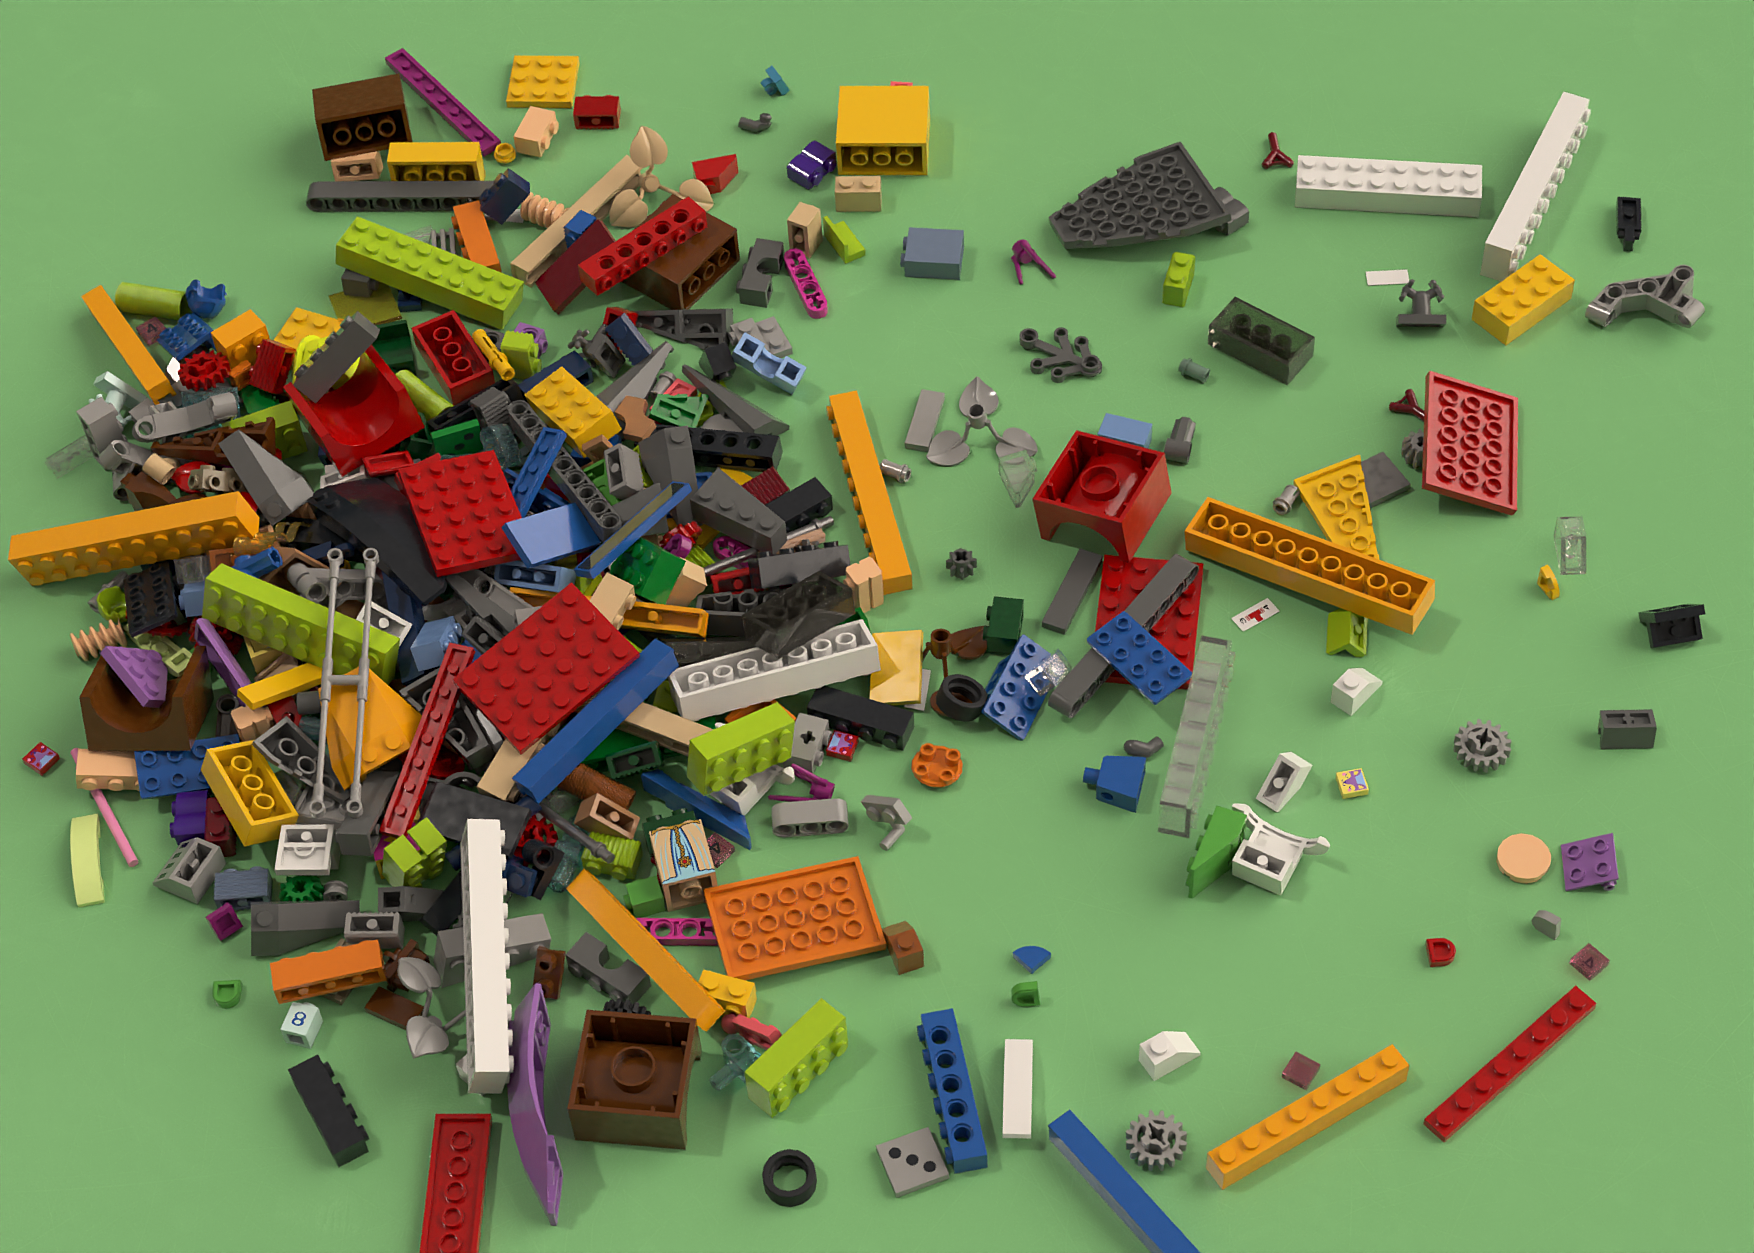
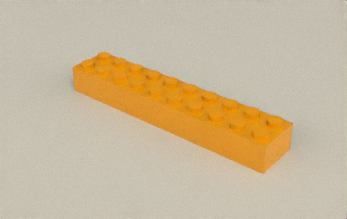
(132, 538)
(1310, 565)

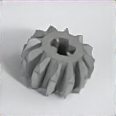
(1413, 448)

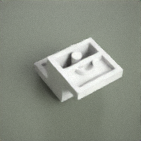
(307, 850)

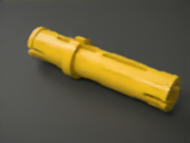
(497, 360)

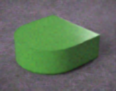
(227, 993)
(1026, 994)

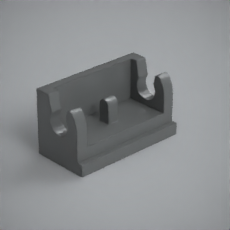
(1627, 729)

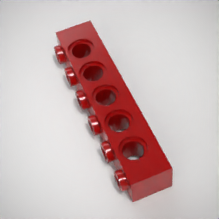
(642, 246)

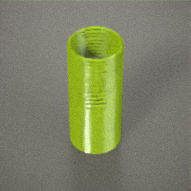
(154, 302)
(422, 396)

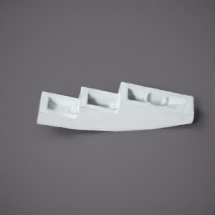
(1017, 1088)

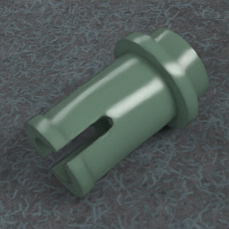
(1193, 370)

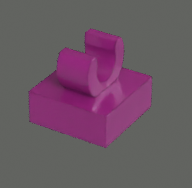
(224, 921)

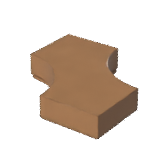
(633, 413)

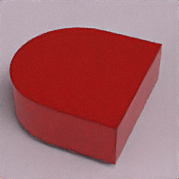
(1440, 952)

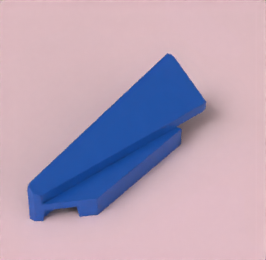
(712, 813)

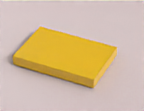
(901, 668)

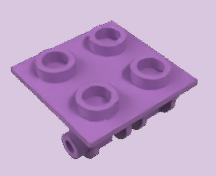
(1590, 863)

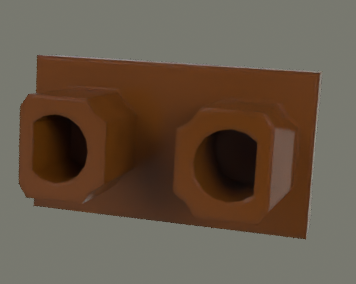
(391, 963)
(549, 971)

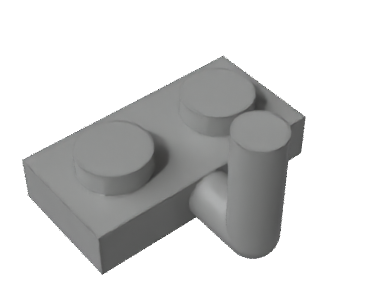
(890, 811)

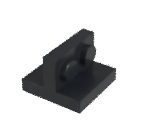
(1673, 624)

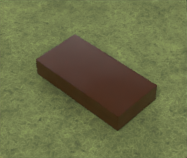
(392, 1007)

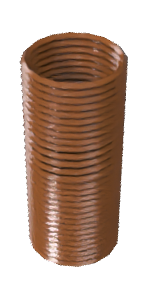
(590, 782)

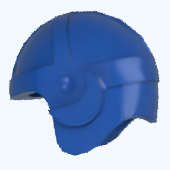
(204, 301)

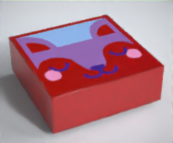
(842, 745)
(41, 758)

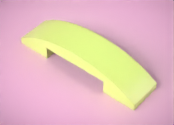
(172, 656)
(86, 860)

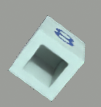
(301, 1024)

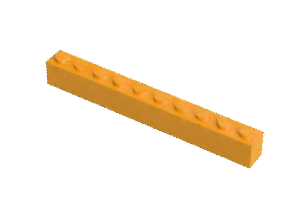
(869, 490)

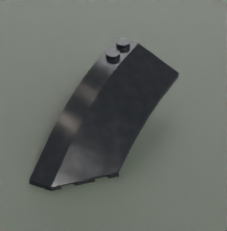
(380, 518)

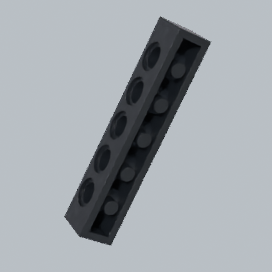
(732, 449)

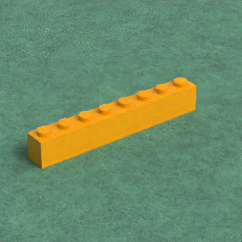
(1307, 1116)

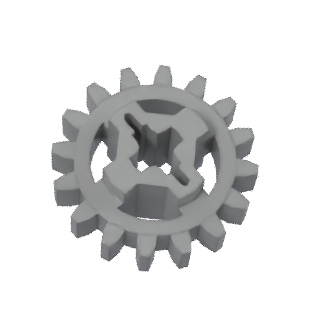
(1470, 739)
(1157, 1150)

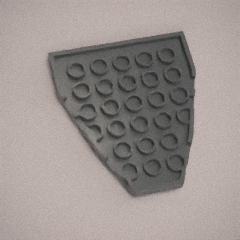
(1148, 202)

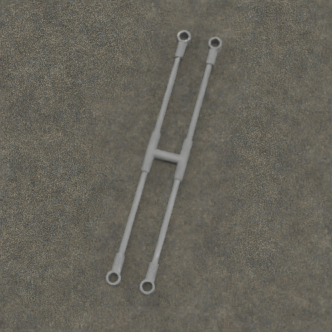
(329, 679)

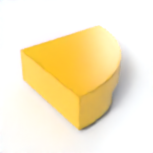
(1548, 582)

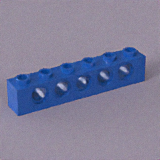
(962, 1155)

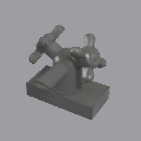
(1421, 307)
(599, 351)

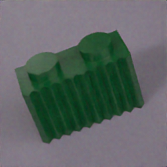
(635, 760)

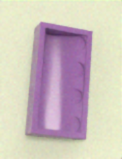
(221, 657)

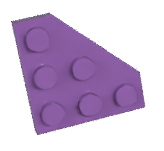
(141, 672)

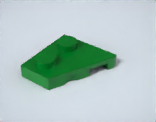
(678, 409)

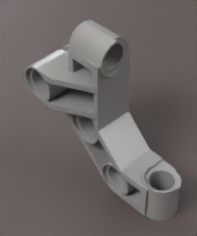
(1663, 295)
(169, 422)
(125, 459)
(315, 585)

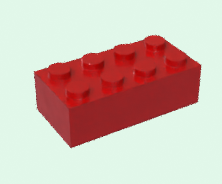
(453, 357)

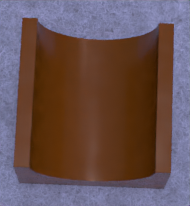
(120, 723)
(633, 1079)

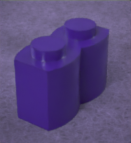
(811, 165)
(189, 815)

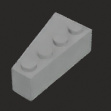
(525, 937)

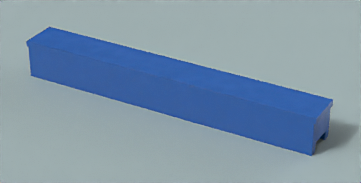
(596, 721)
(1117, 1187)

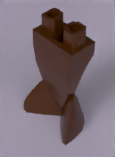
(147, 493)

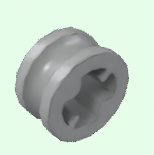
(335, 890)

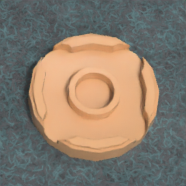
(1523, 858)

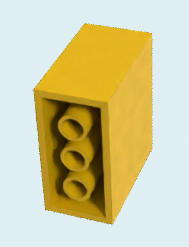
(883, 130)

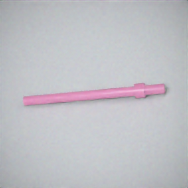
(111, 821)

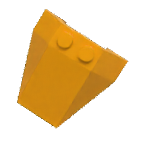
(387, 727)

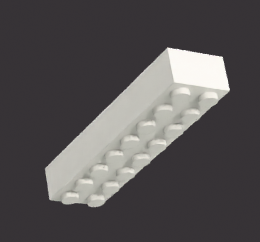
(1388, 186)
(759, 677)

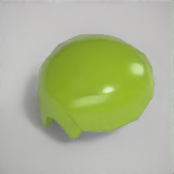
(112, 604)

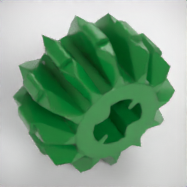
(302, 889)

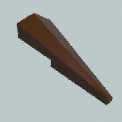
(205, 444)

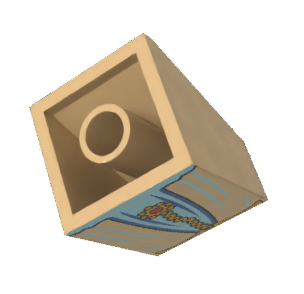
(683, 863)

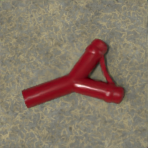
(1276, 153)
(1412, 406)

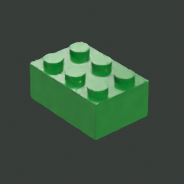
(649, 569)

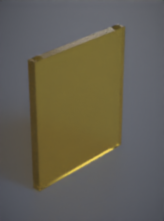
(377, 308)

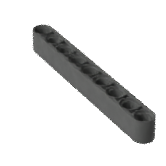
(392, 195)
(567, 474)
(1145, 610)

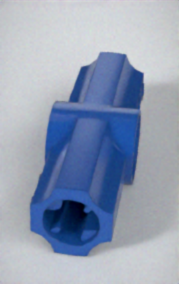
(260, 563)

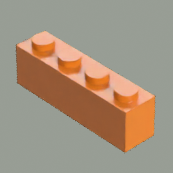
(474, 235)
(328, 971)

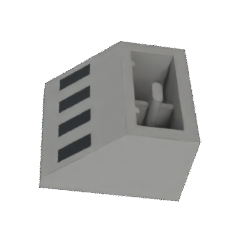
(191, 869)

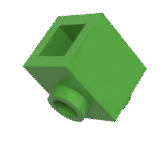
(644, 897)

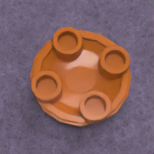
(937, 765)

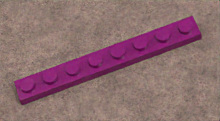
(442, 101)

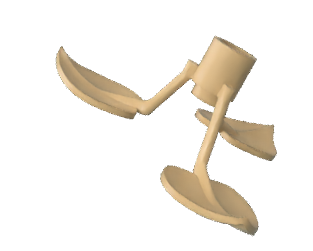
(646, 150)

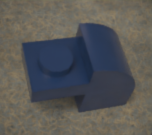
(519, 877)

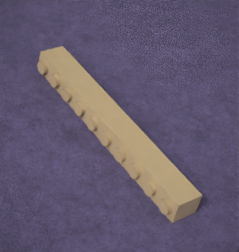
(612, 600)

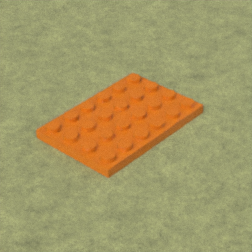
(794, 919)

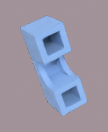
(754, 357)

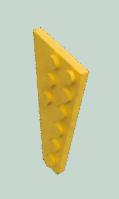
(1340, 505)

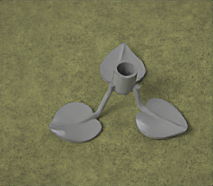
(977, 403)
(424, 1033)

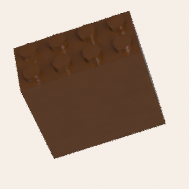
(361, 116)
(689, 268)

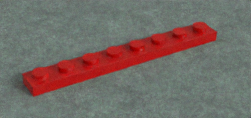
(426, 743)
(1509, 1064)

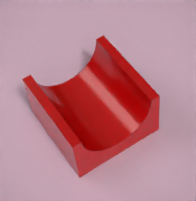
(360, 416)
(1106, 488)

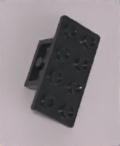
(152, 599)

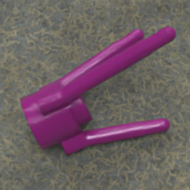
(1024, 253)
(820, 787)

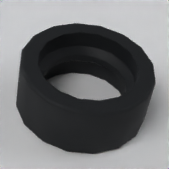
(967, 687)
(786, 1158)

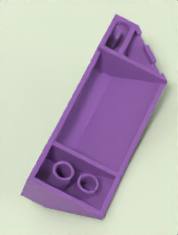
(526, 1101)

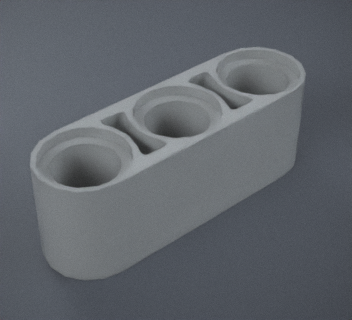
(809, 817)

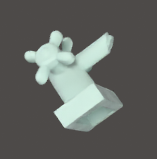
(118, 394)

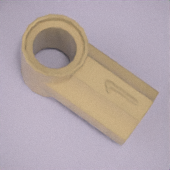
(160, 468)

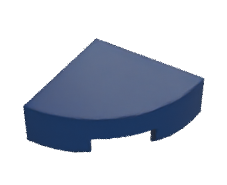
(1031, 957)

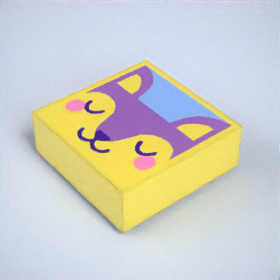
(1352, 783)

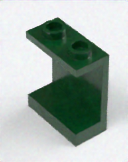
(395, 346)

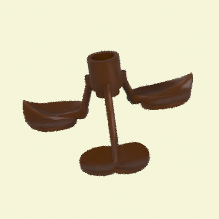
(966, 643)

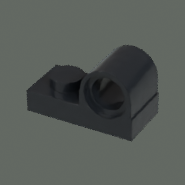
(545, 864)

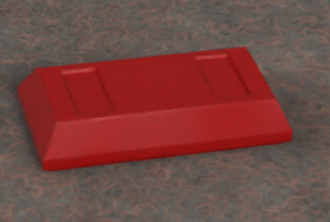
(387, 463)

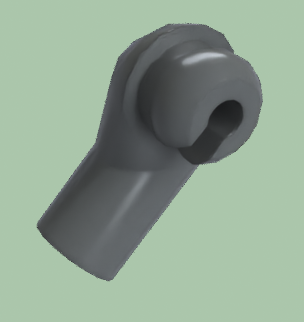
(756, 125)
(1141, 749)

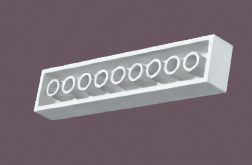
(1535, 187)
(485, 957)

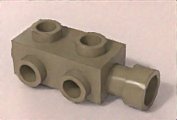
(214, 481)

